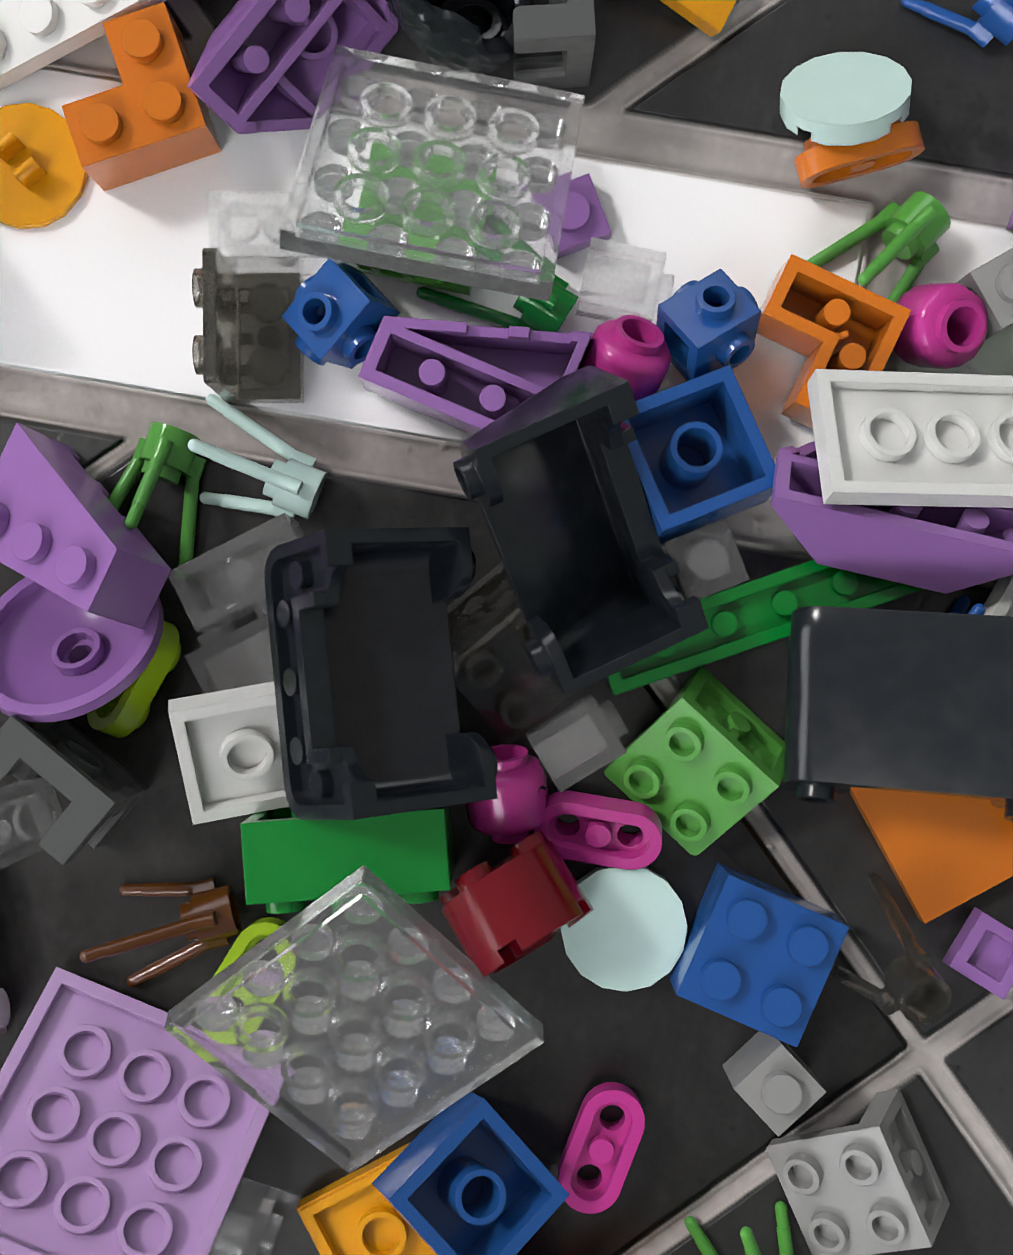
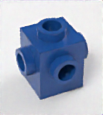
(337, 314)
(709, 325)

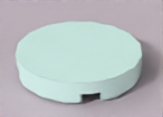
(845, 97)
(631, 932)

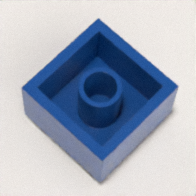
(699, 454)
(757, 954)
(471, 1183)

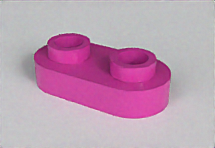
(597, 832)
(602, 1144)

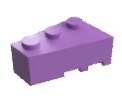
(465, 370)
(70, 535)

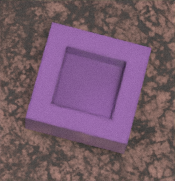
(582, 217)
(984, 953)

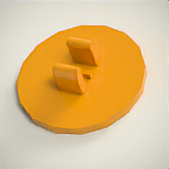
(37, 167)

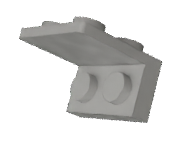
(863, 1183)

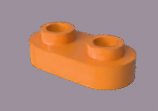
(830, 164)

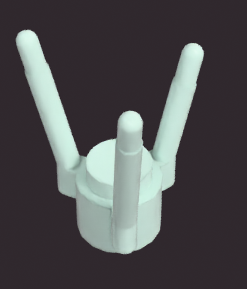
(292, 484)

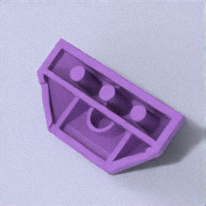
(274, 55)
(902, 544)

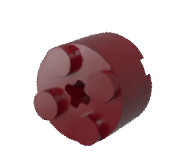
(515, 905)

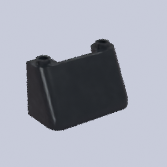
(577, 531)
(372, 673)
(899, 704)

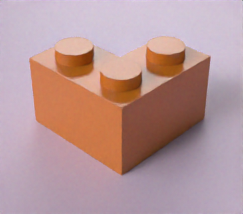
(153, 116)
(829, 324)

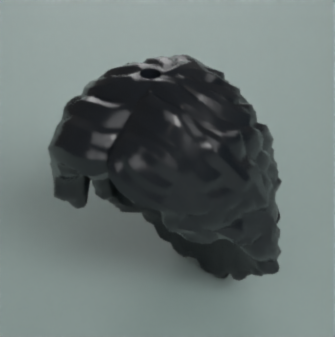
(460, 32)

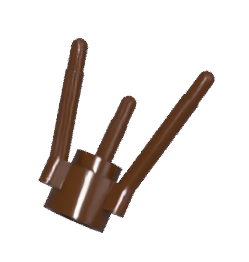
(208, 916)

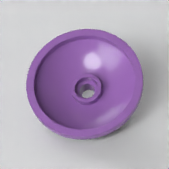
(64, 659)

